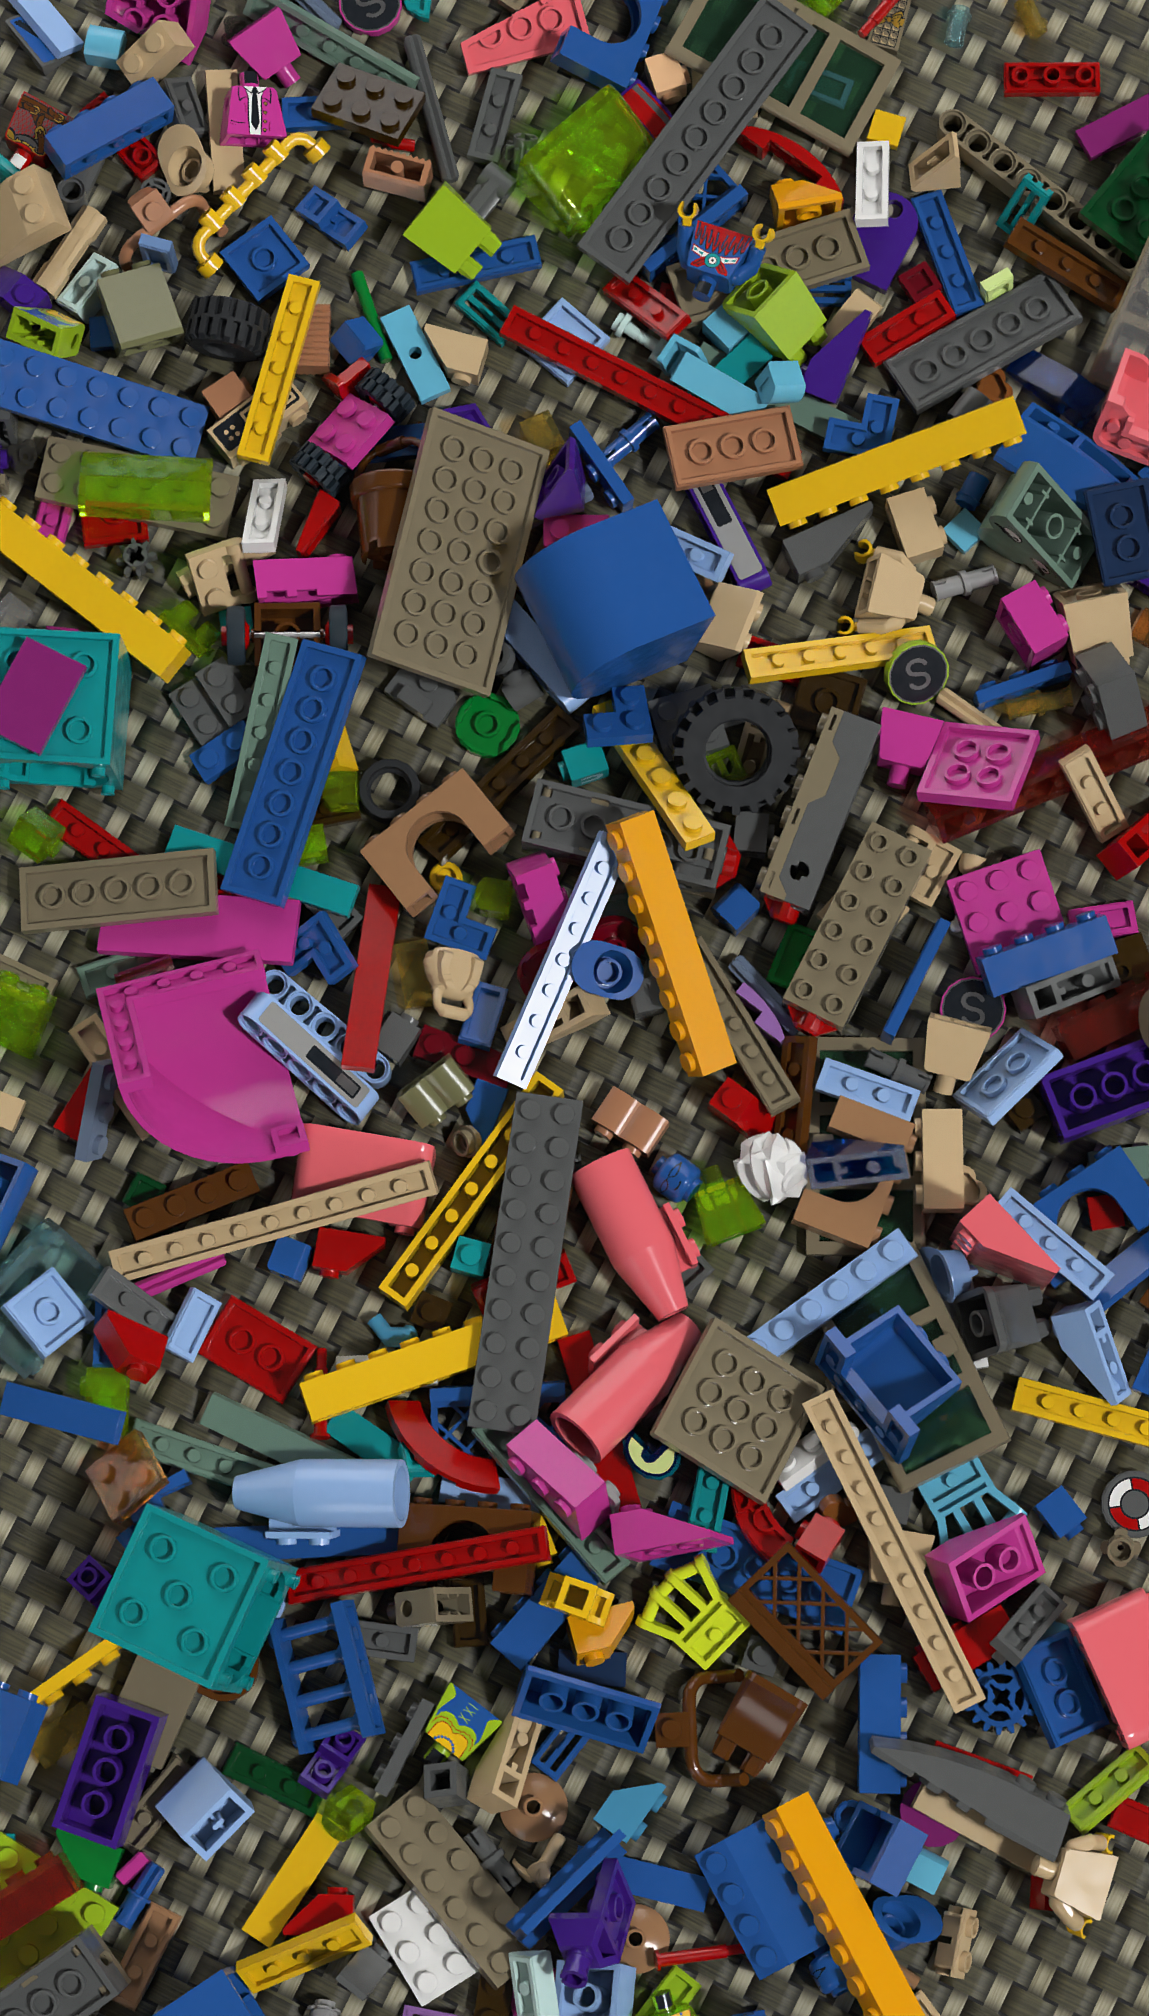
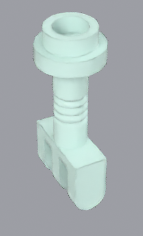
(623, 325)

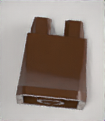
(757, 1722)

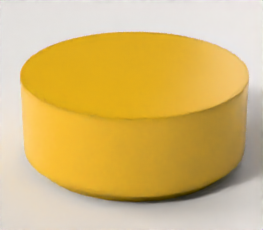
(439, 872)

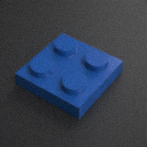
(264, 259)

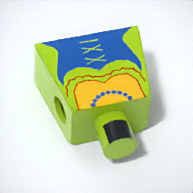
(56, 336)
(458, 1726)

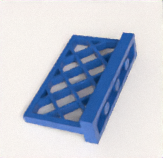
(716, 213)
(460, 1395)
(565, 1887)

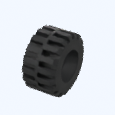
(227, 328)

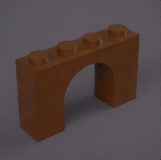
(432, 1523)

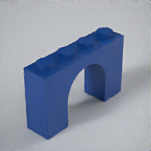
(609, 62)
(1110, 1175)
(18, 1730)

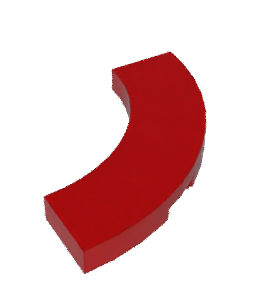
(438, 1455)
(758, 1525)

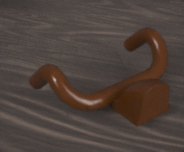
(680, 1729)

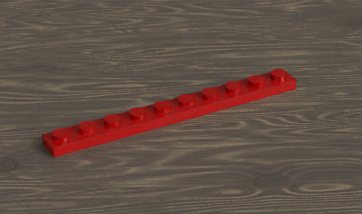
(607, 371)

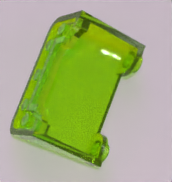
(583, 160)

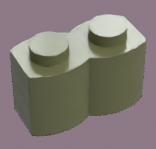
(436, 1092)

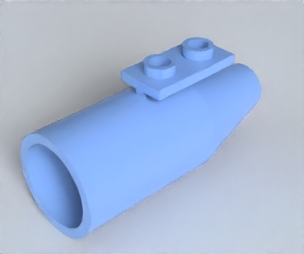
(321, 1494)

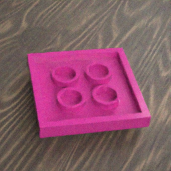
(978, 766)
(1003, 902)

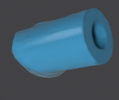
(390, 1335)

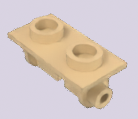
(956, 1956)

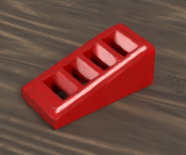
(319, 521)

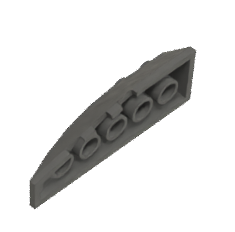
(1006, 1801)

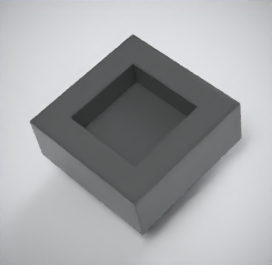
(760, 1656)

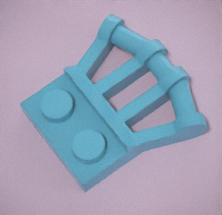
(956, 1489)

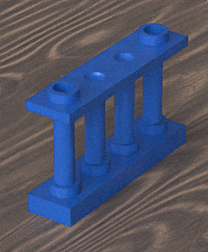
(357, 1686)

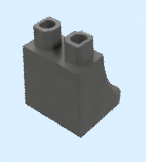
(999, 1319)

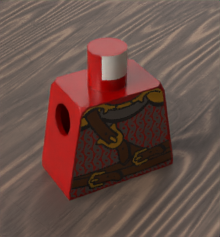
(27, 131)

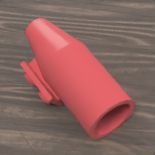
(638, 1237)
(624, 1383)

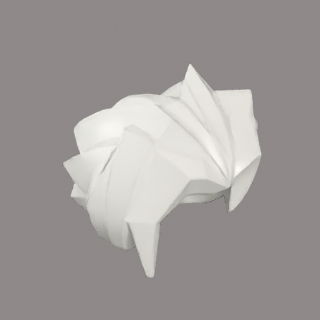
(771, 1167)

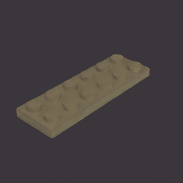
(817, 249)
(60, 486)
(118, 891)
(450, 1882)

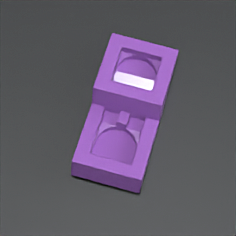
(766, 1022)

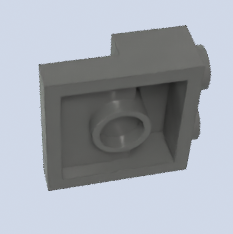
(212, 700)

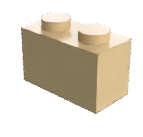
(156, 52)
(915, 526)

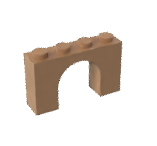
(393, 849)
(857, 1221)

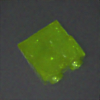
(23, 1014)

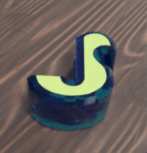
(647, 1463)

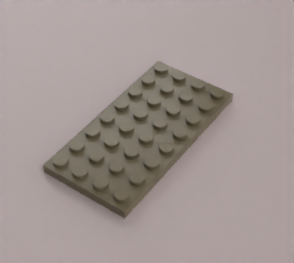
(458, 553)

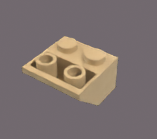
(735, 612)

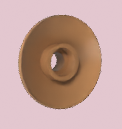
(550, 1816)
(654, 1937)

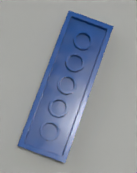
(738, 1562)

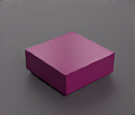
(133, 1868)

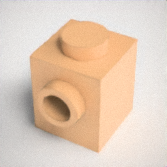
(666, 78)

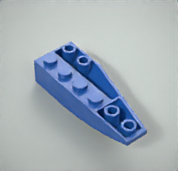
(1065, 454)

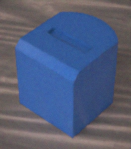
(357, 339)
(736, 909)
(290, 1259)

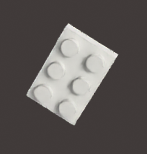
(421, 1947)

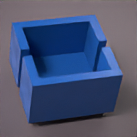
(880, 1848)

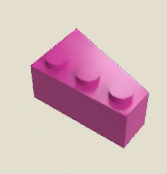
(560, 1478)

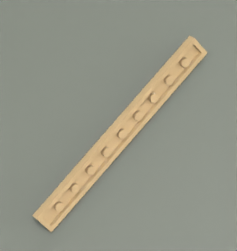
(275, 1221)
(893, 1551)

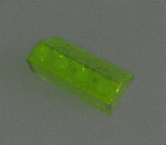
(145, 487)

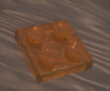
(127, 1476)

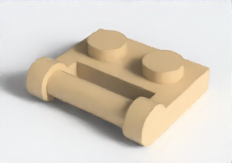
(211, 580)
(938, 868)

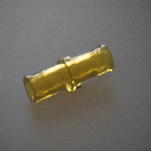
(1039, 703)

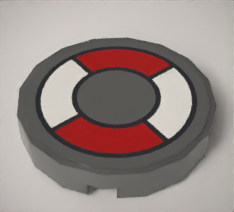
(1127, 1503)

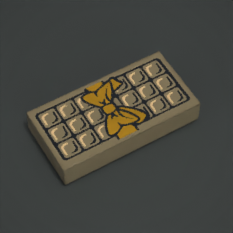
(890, 29)

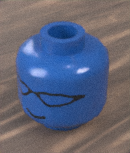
(676, 1178)
(827, 1973)

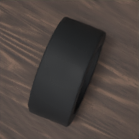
(372, 773)

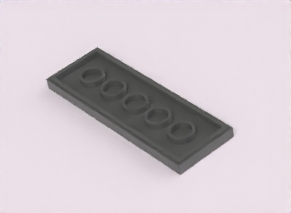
(982, 342)

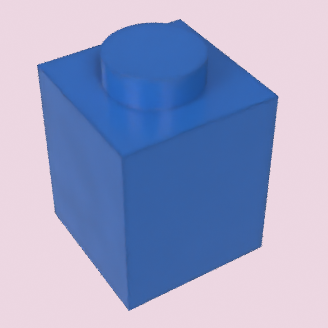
(1060, 1514)

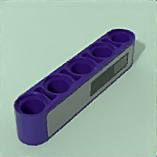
(729, 533)

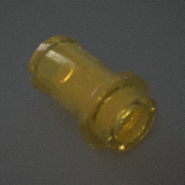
(1034, 23)

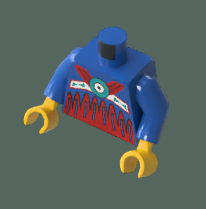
(717, 256)

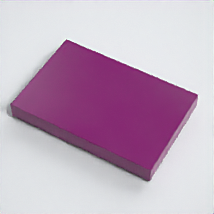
(36, 694)

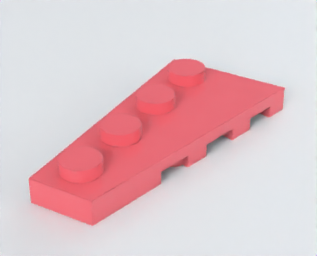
(523, 35)

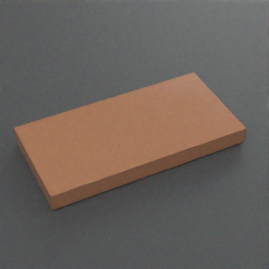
(732, 448)

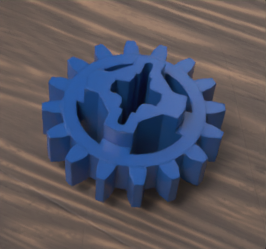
(987, 1708)

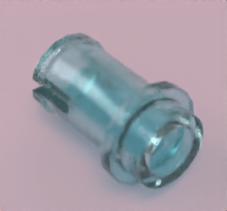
(957, 26)

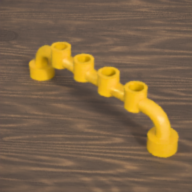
(235, 197)

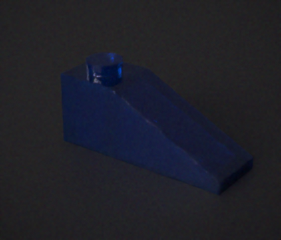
(1058, 387)
(855, 1162)

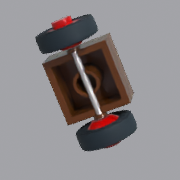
(293, 620)

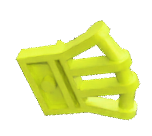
(710, 1629)

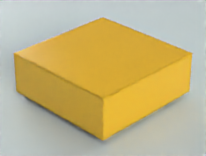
(886, 127)

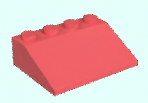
(999, 1244)

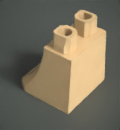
(1096, 618)

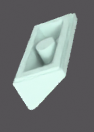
(80, 295)
(533, 1983)

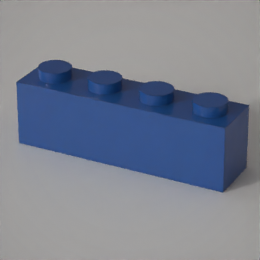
(108, 127)
(1046, 954)
(535, 1624)
(880, 1715)

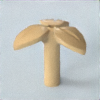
(539, 1871)

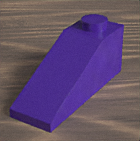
(832, 364)

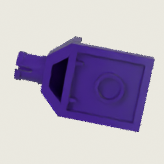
(599, 1935)

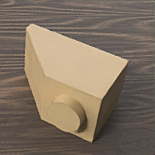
(458, 354)

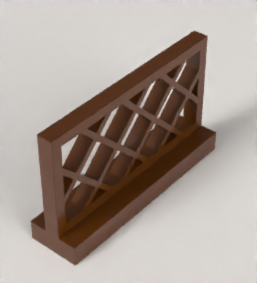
(784, 1641)

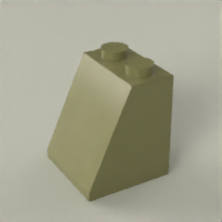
(138, 309)

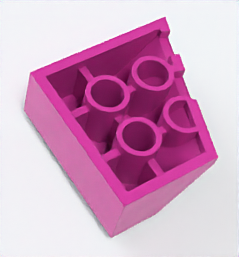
(142, 14)

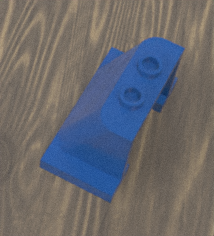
(888, 1377)

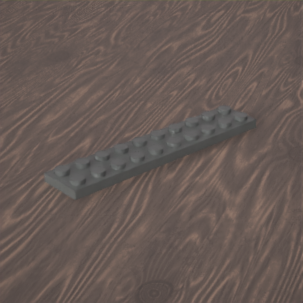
(696, 139)
(525, 1263)

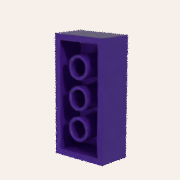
(1097, 1092)
(109, 1770)

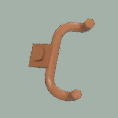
(154, 215)

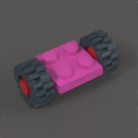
(351, 431)

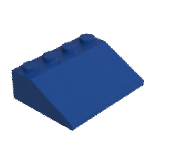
(760, 1899)

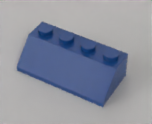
(585, 1708)

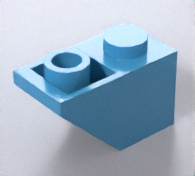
(628, 1808)

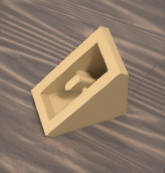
(937, 166)

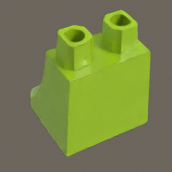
(451, 231)
(778, 312)

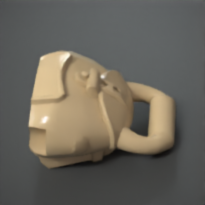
(454, 977)

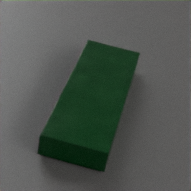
(270, 1779)

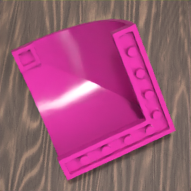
(195, 1070)

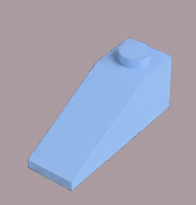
(1090, 1345)

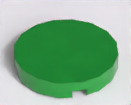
(487, 726)

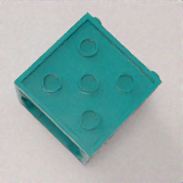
(92, 732)
(193, 1599)

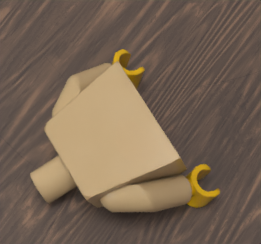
(888, 592)
(1078, 1880)

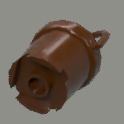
(380, 502)

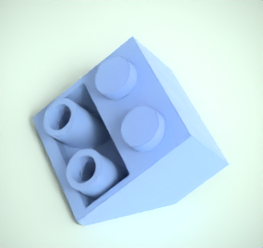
(205, 1808)

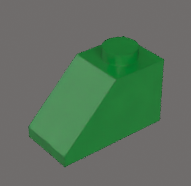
(91, 1860)

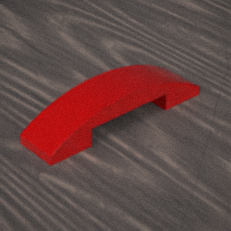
(761, 141)

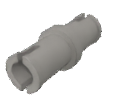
(964, 583)

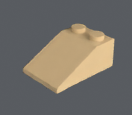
(29, 213)

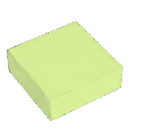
(996, 285)

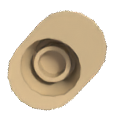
(184, 161)

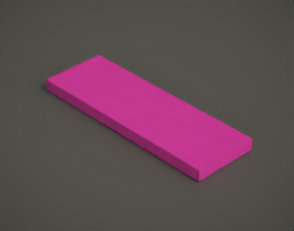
(238, 928)

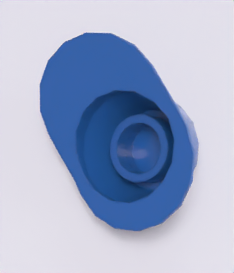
(607, 970)
(906, 1920)

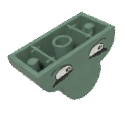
(1039, 526)

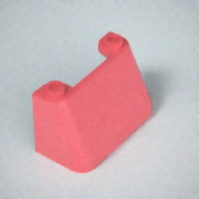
(1125, 413)
(347, 1156)
(1118, 1654)

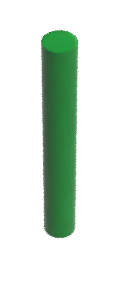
(370, 313)

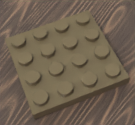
(736, 1411)

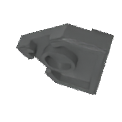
(422, 696)

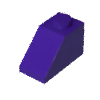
(21, 291)

